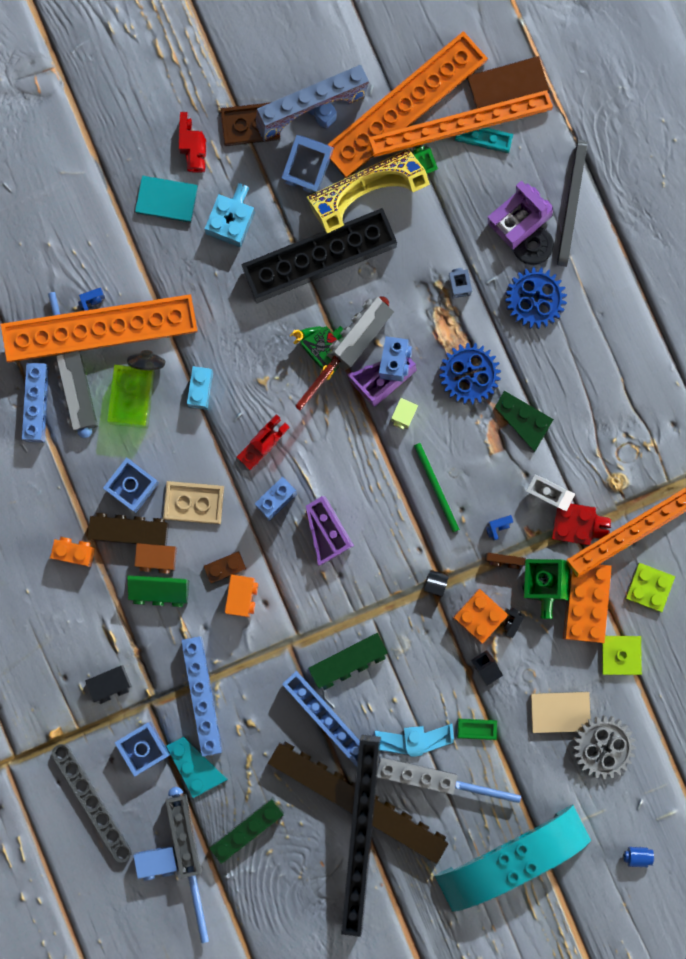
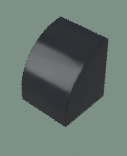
(436, 583)
(487, 667)

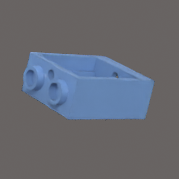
(318, 146)
(272, 503)

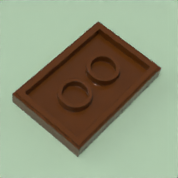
(240, 125)

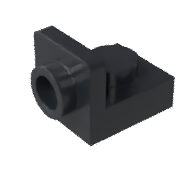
(513, 625)

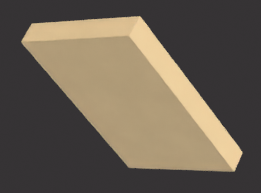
(193, 502)
(559, 711)

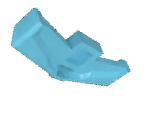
(415, 741)

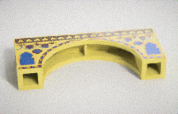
(398, 170)

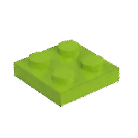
(650, 587)

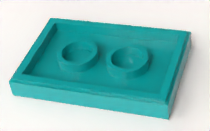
(166, 199)

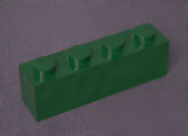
(348, 660)
(246, 830)

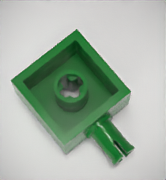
(547, 592)

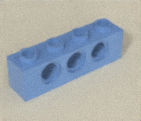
(35, 402)

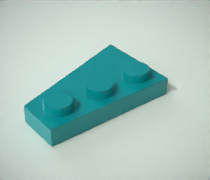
(194, 768)

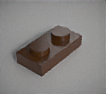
(498, 559)
(224, 567)

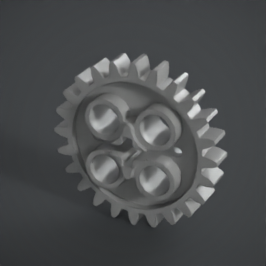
(619, 755)

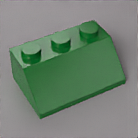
(158, 590)

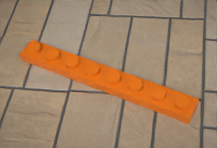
(628, 534)

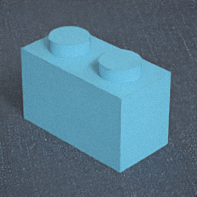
(200, 388)

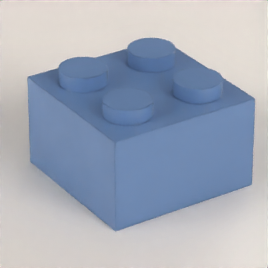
(131, 485)
(142, 748)

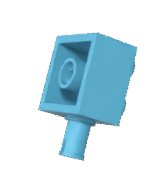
(230, 208)

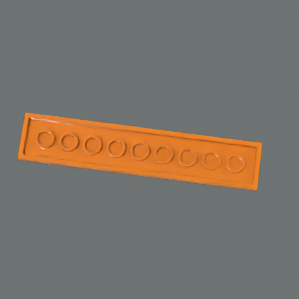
(407, 101)
(98, 328)

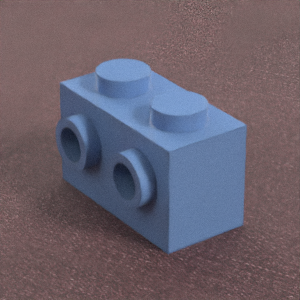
(394, 359)
(156, 862)

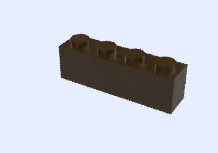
(128, 530)

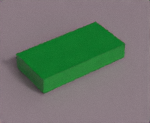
(477, 729)

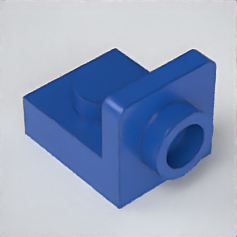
(93, 297)
(501, 524)

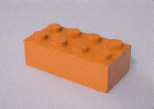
(588, 605)

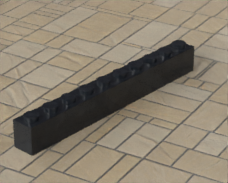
(361, 835)

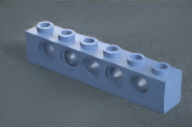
(202, 696)
(323, 715)

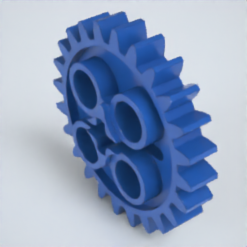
(533, 314)
(463, 357)

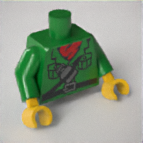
(317, 343)

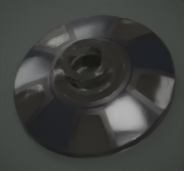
(146, 361)

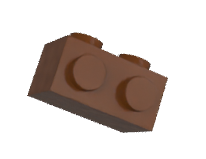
(155, 557)

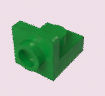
(425, 157)

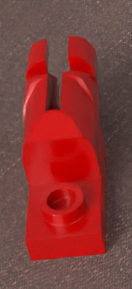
(192, 145)
(262, 443)

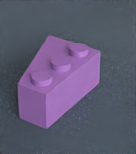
(373, 388)
(327, 531)

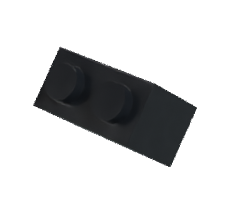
(108, 684)

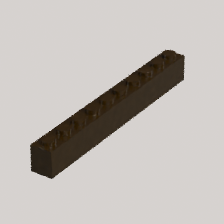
(342, 794)

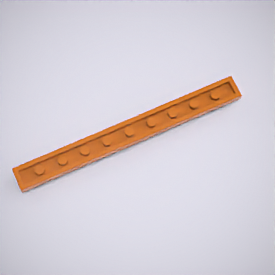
(460, 123)

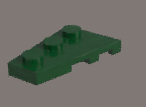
(524, 419)

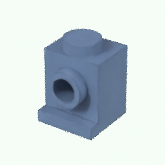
(460, 275)

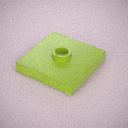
(622, 655)

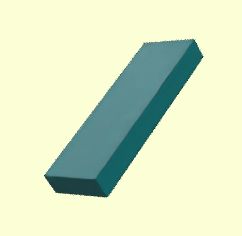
(488, 139)

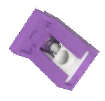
(525, 199)

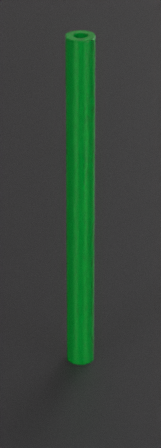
(436, 487)

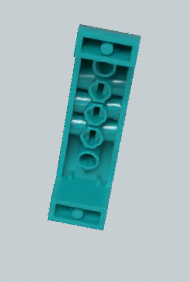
(514, 861)

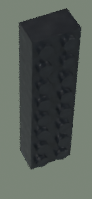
(319, 255)

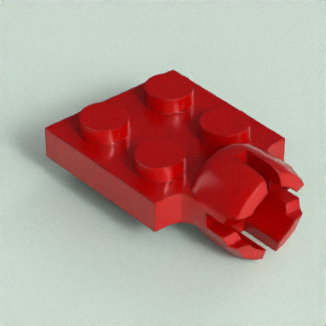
(579, 525)

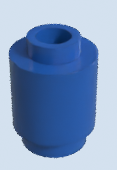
(639, 857)

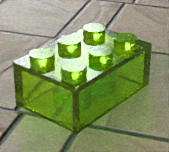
(131, 397)

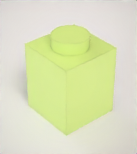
(403, 414)

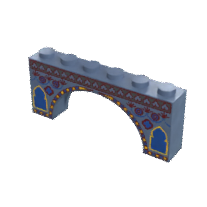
(345, 86)

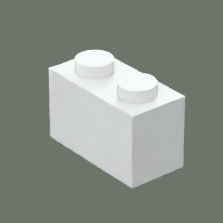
(550, 492)

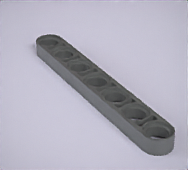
(572, 202)
(99, 809)

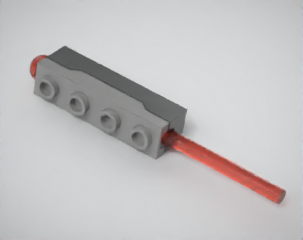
(353, 341)

